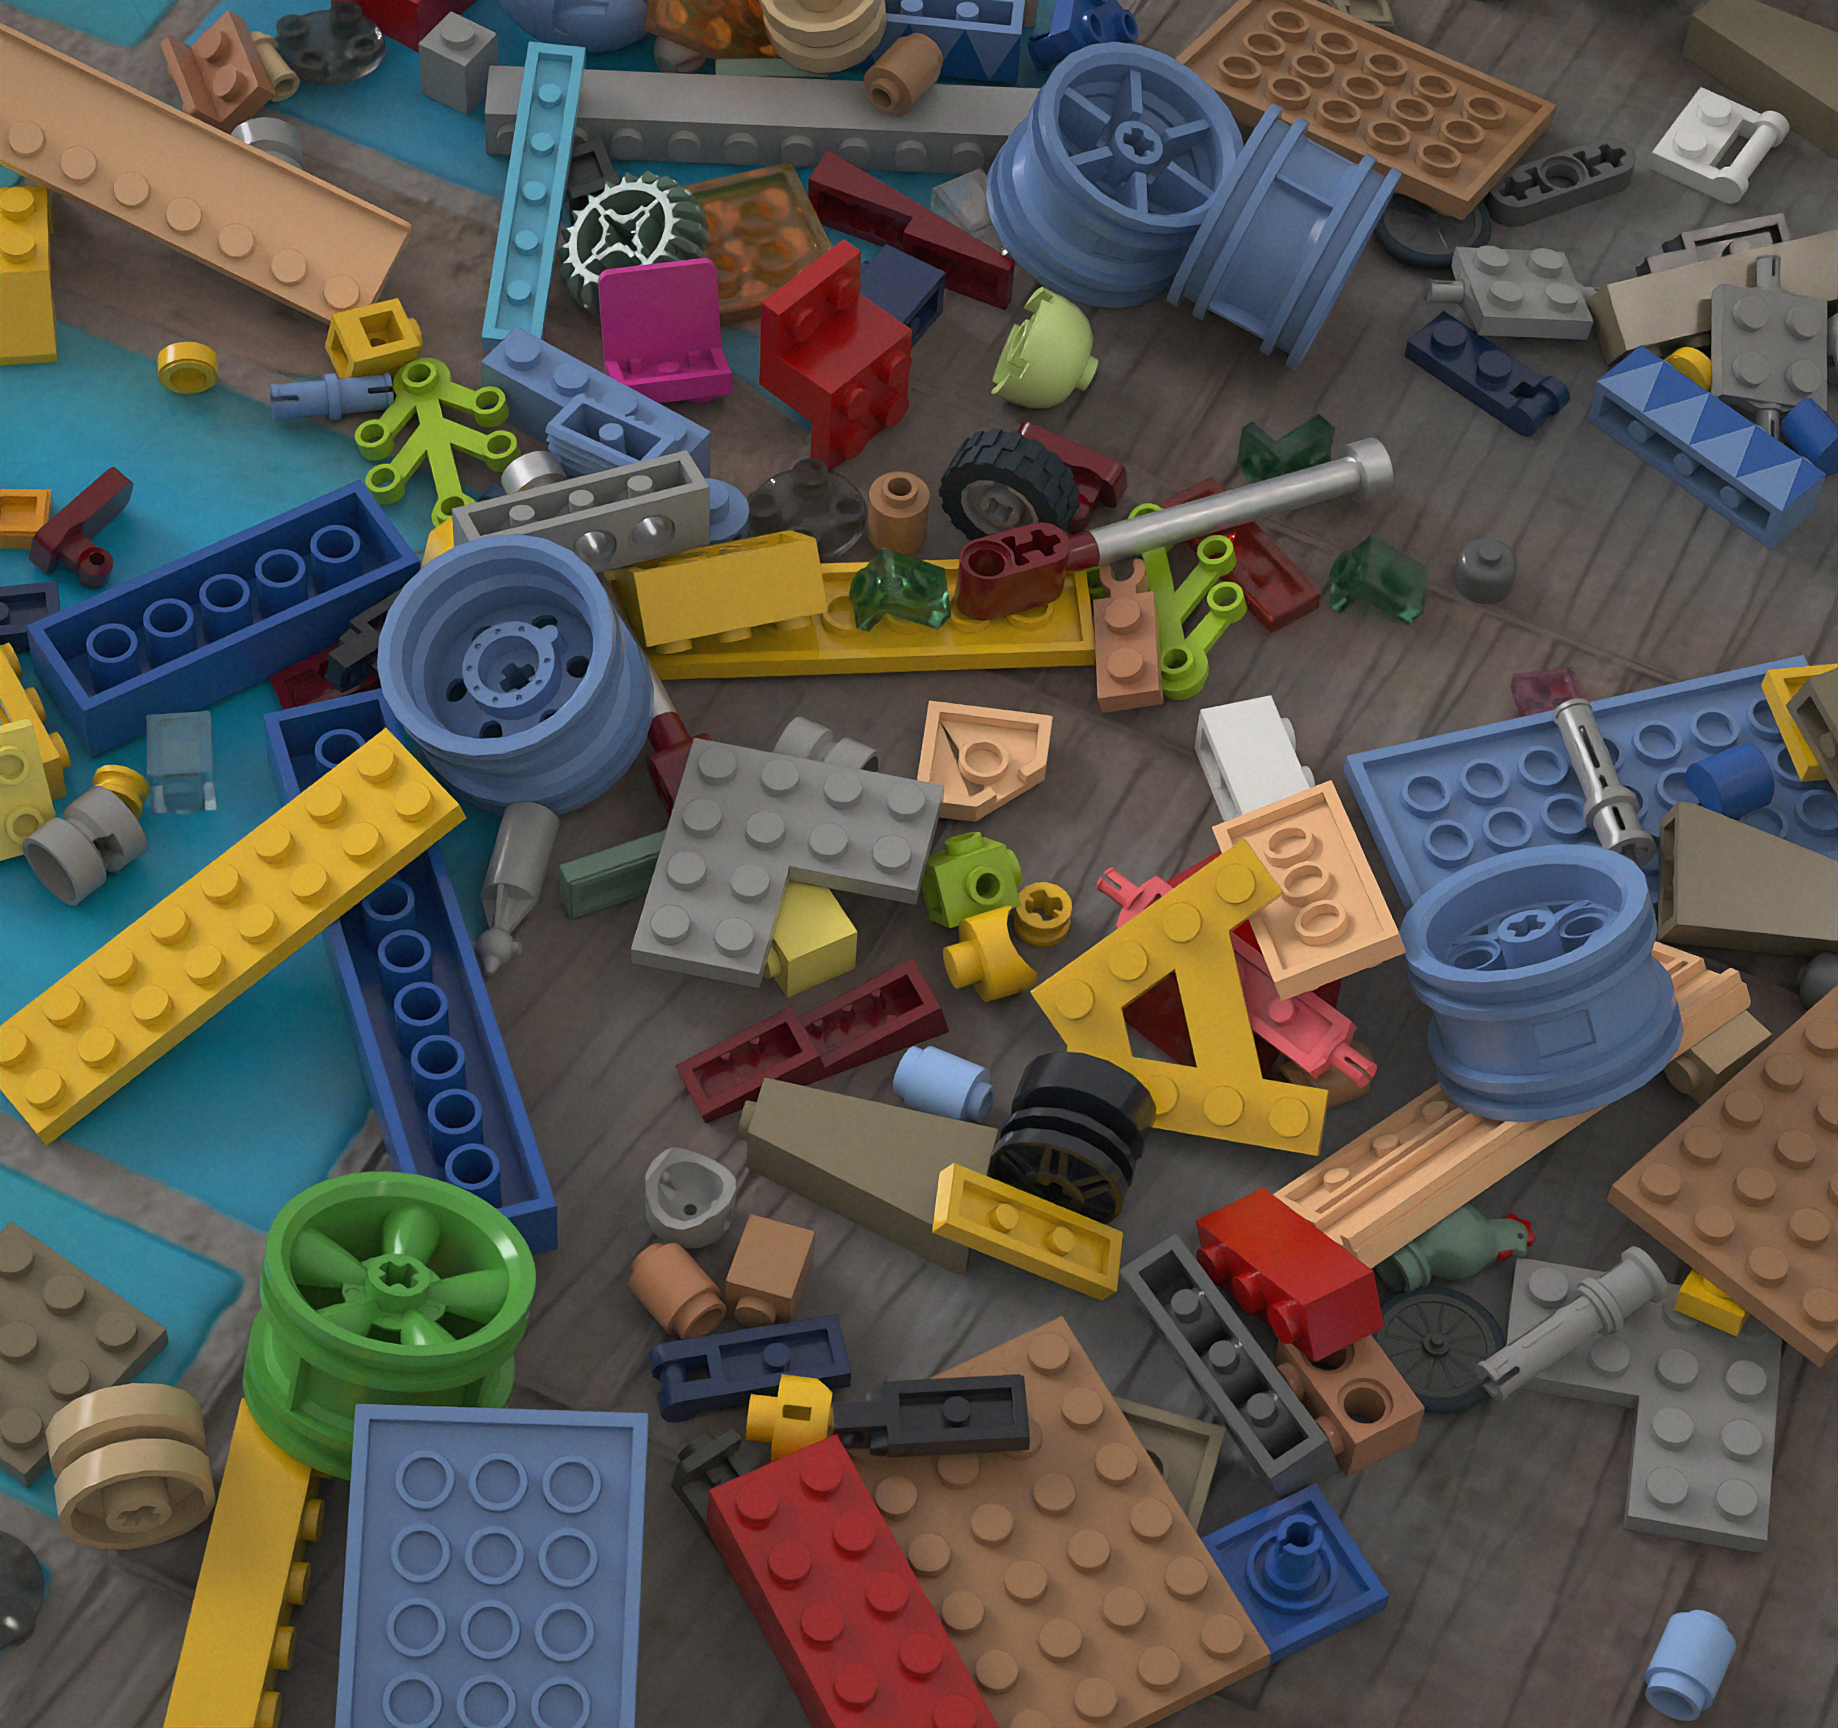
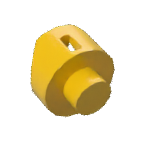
(988, 958)
(793, 1418)

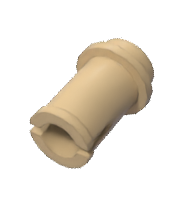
(280, 75)

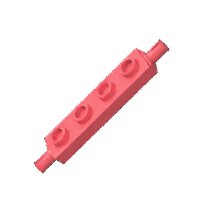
(1299, 1027)

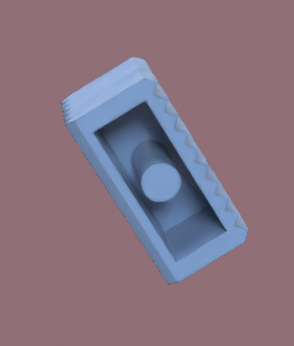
(598, 438)

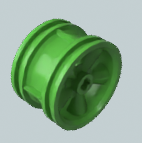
(382, 1299)

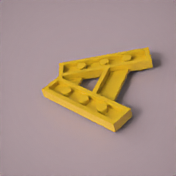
(1190, 936)

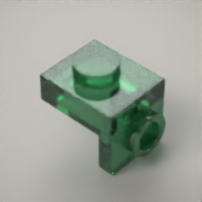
(1302, 448)
(1379, 577)
(901, 588)

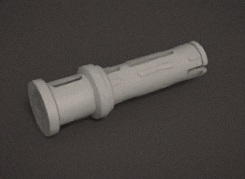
(1609, 805)
(1596, 1308)

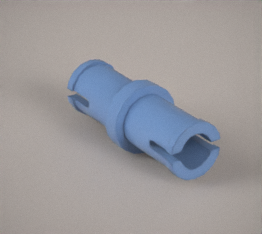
(330, 397)

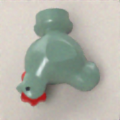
(1456, 1249)

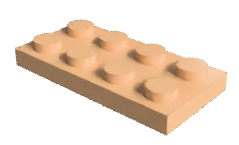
(1331, 907)

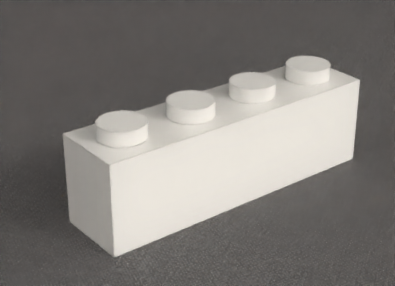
(1249, 756)

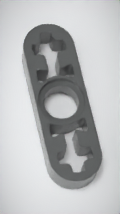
(1605, 160)

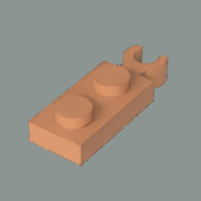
(1127, 642)

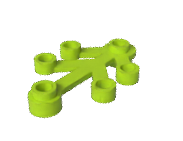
(424, 389)
(1178, 605)

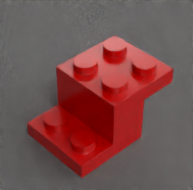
(835, 356)

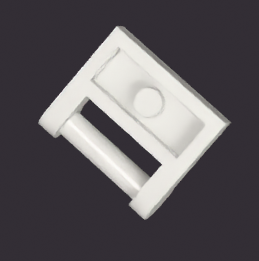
(1703, 137)

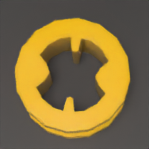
(125, 784)
(1030, 925)

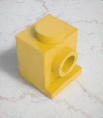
(373, 340)

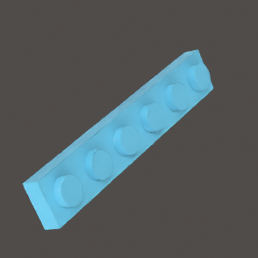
(534, 192)

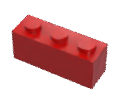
(1289, 1274)

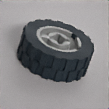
(1006, 483)

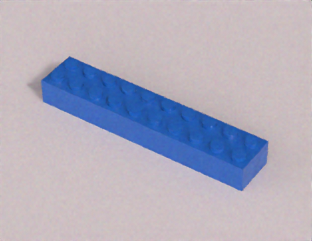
(419, 999)

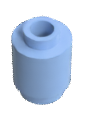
(944, 1085)
(1689, 1664)

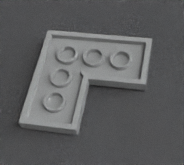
(766, 819)
(1697, 1399)

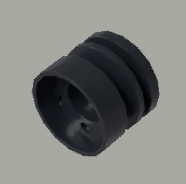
(1075, 1133)

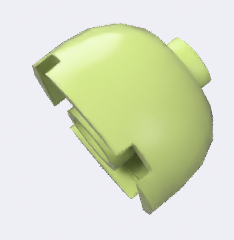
(1046, 354)

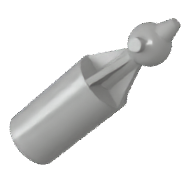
(514, 879)

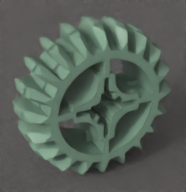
(639, 211)

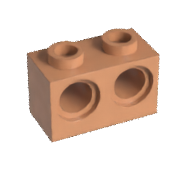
(1360, 1385)

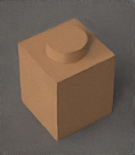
(769, 1272)

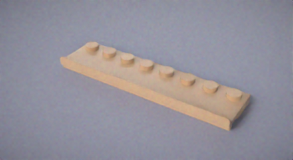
(190, 184)
(1439, 1157)

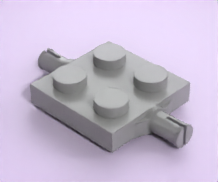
(1516, 293)
(1768, 346)

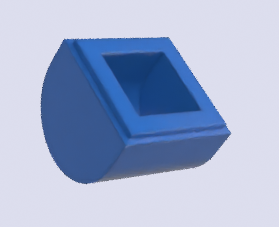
(1812, 435)
(1732, 781)

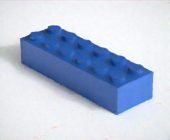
(219, 617)

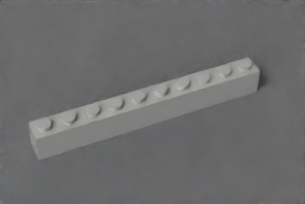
(772, 120)

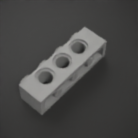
(606, 515)

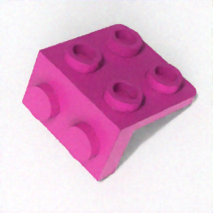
(664, 330)

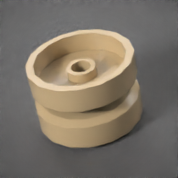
(824, 33)
(130, 1466)

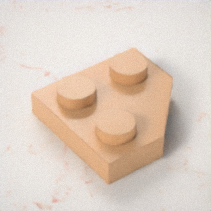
(982, 756)

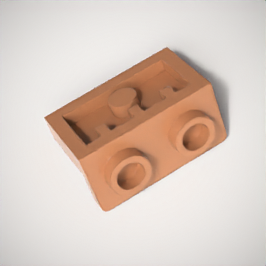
(219, 74)

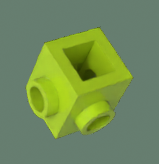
(970, 879)

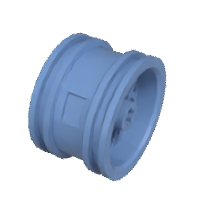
(1542, 982)

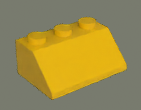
(724, 590)

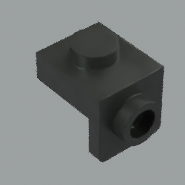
(587, 175)
(706, 1465)

